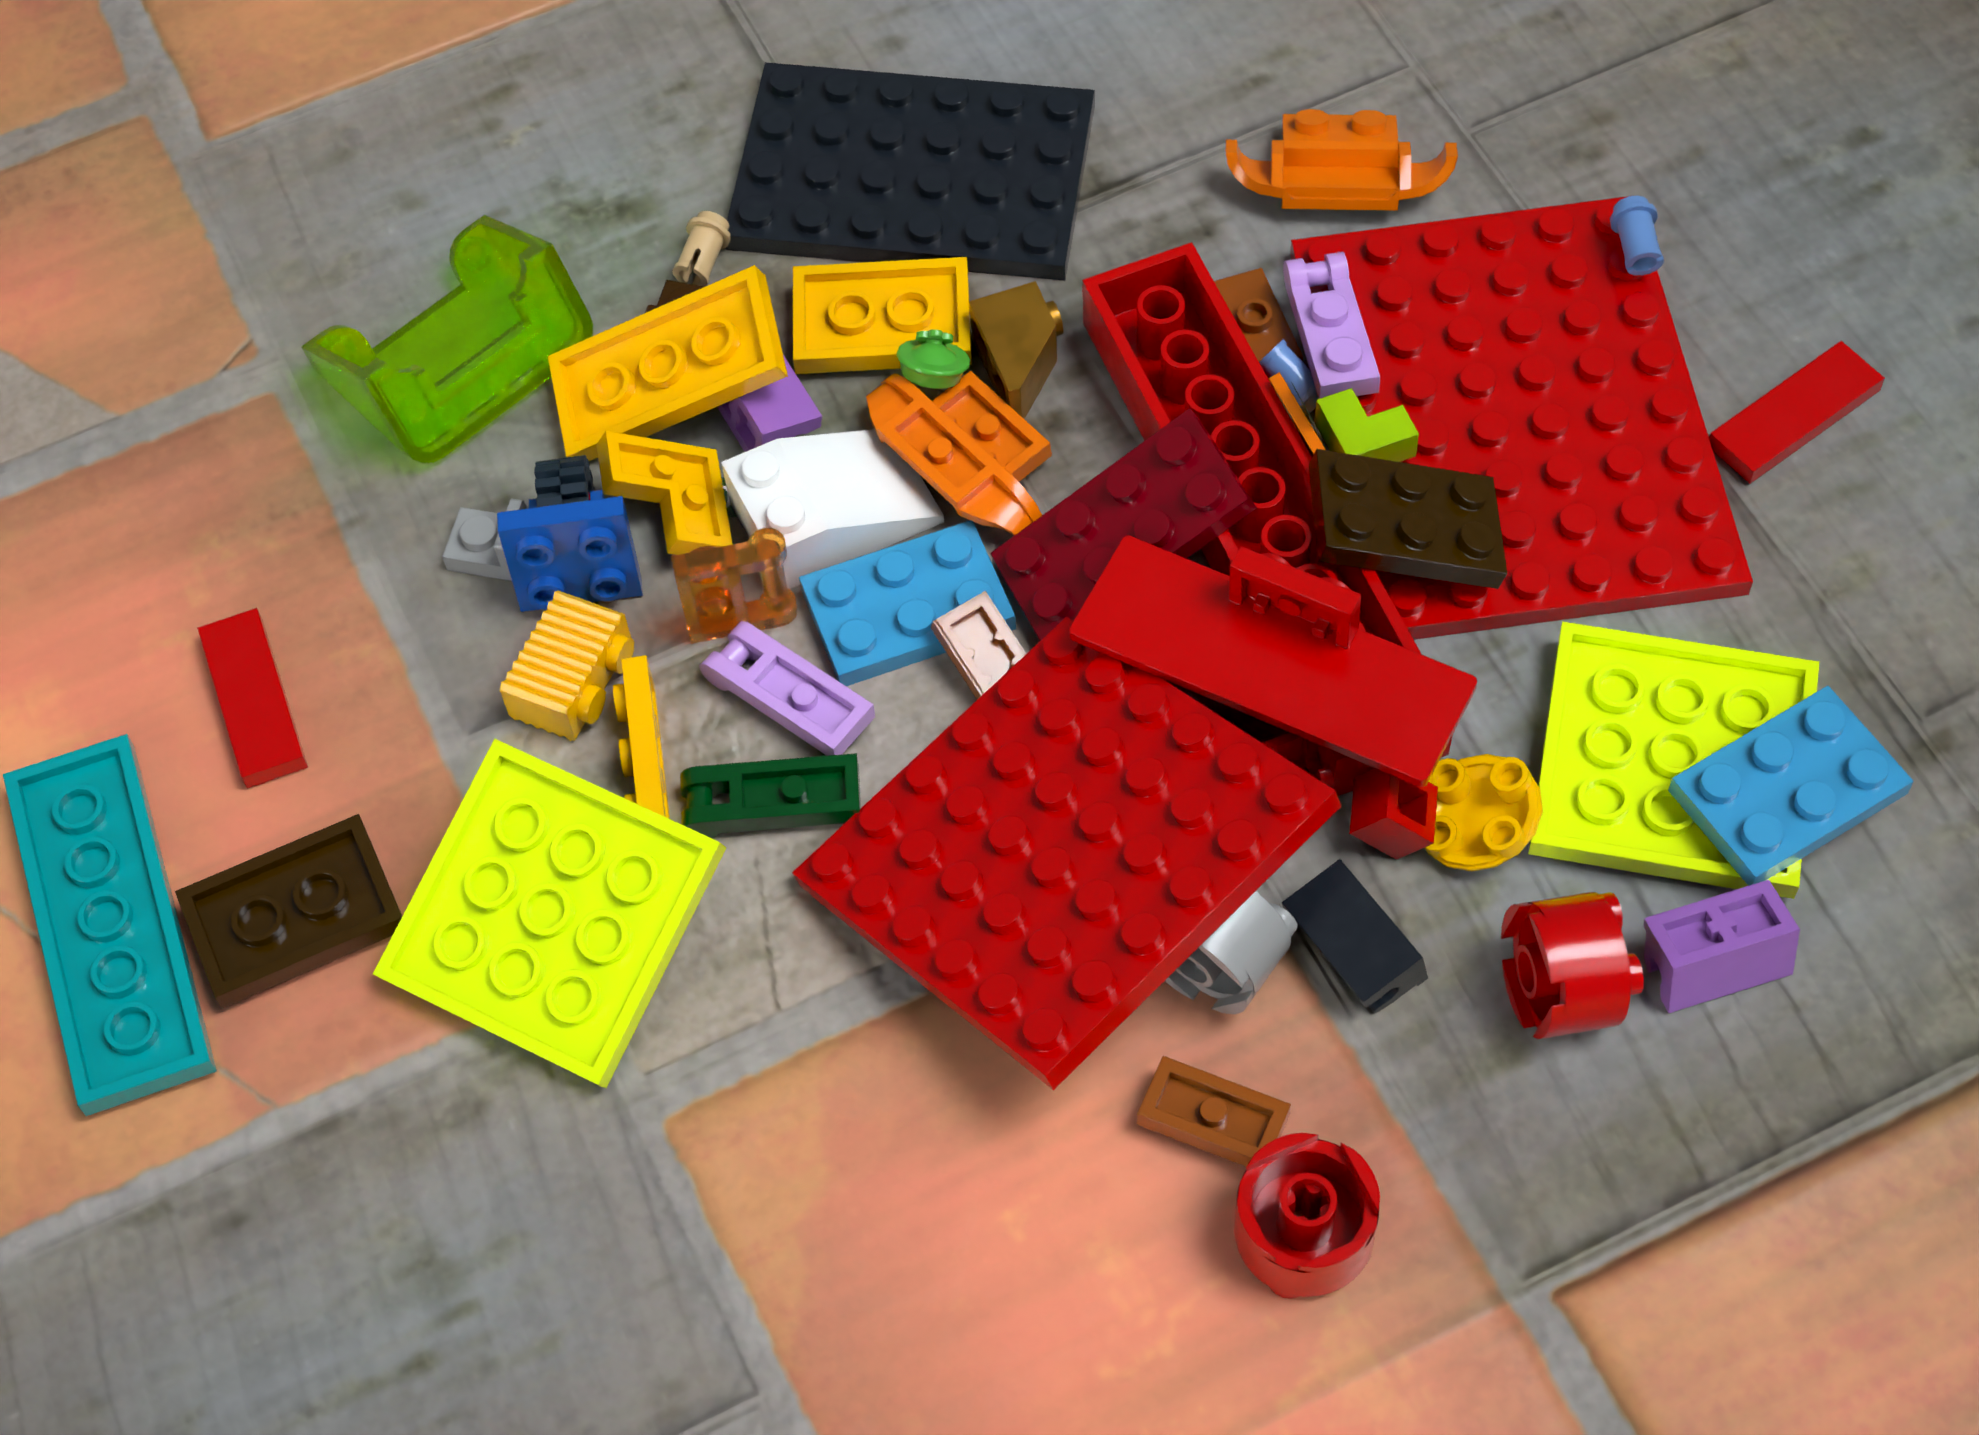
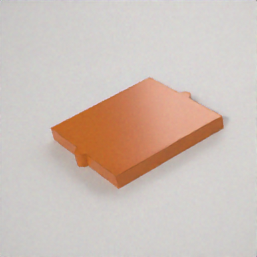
(1296, 414)

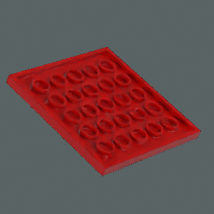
(1065, 849)

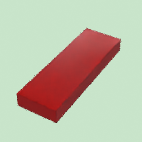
(1795, 411)
(252, 698)

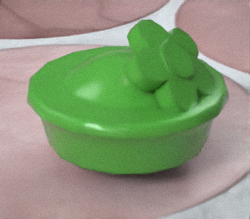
(932, 360)

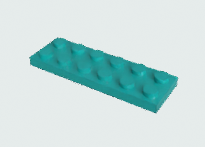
(108, 925)

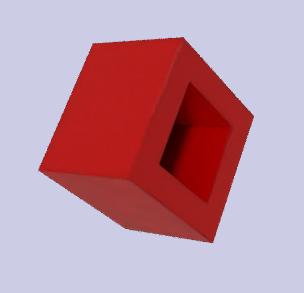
(1393, 813)

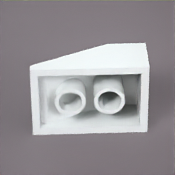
(829, 497)

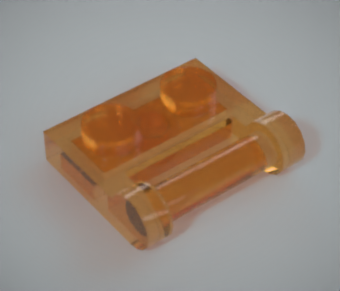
(714, 591)

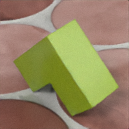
(1349, 430)

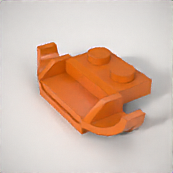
(1341, 163)
(964, 447)

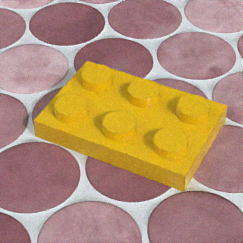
(865, 310)

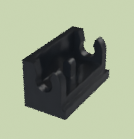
(1357, 937)

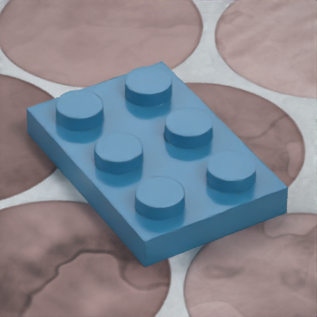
(881, 605)
(1790, 786)

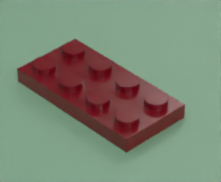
(1164, 492)

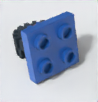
(569, 539)

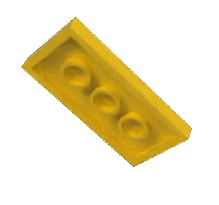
(668, 363)

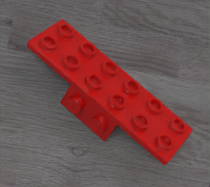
(1276, 651)

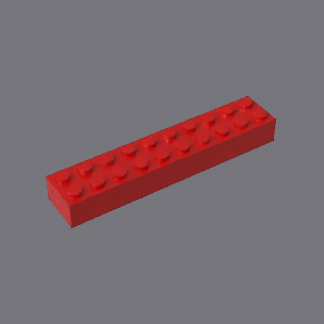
(1180, 349)

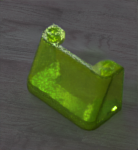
(466, 352)

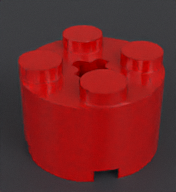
(1569, 964)
(1324, 1181)

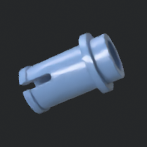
(1634, 222)
(1293, 370)

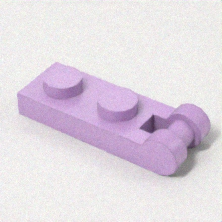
(1331, 326)
(789, 690)

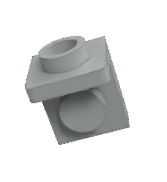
(476, 545)

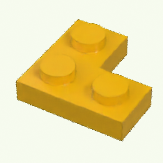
(675, 475)

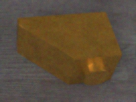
(1016, 342)

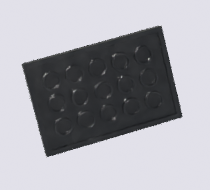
(912, 170)

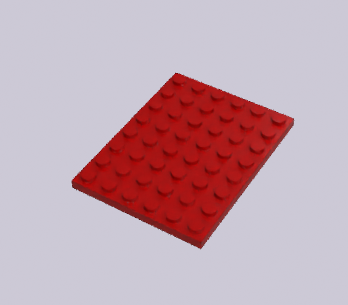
(1565, 385)

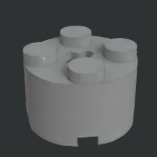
(1237, 956)

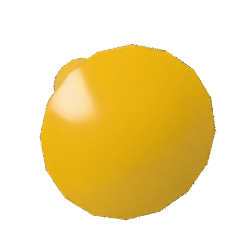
(1483, 811)

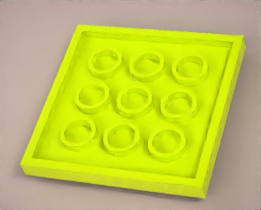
(1629, 720)
(550, 912)

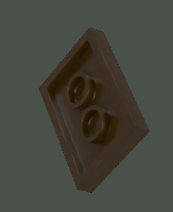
(1406, 519)
(289, 911)

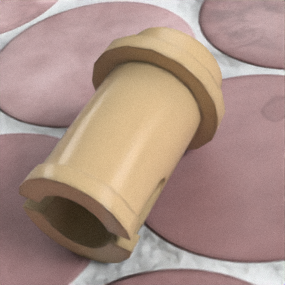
(706, 237)

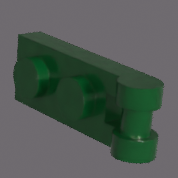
(771, 794)

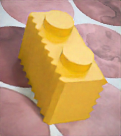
(567, 666)

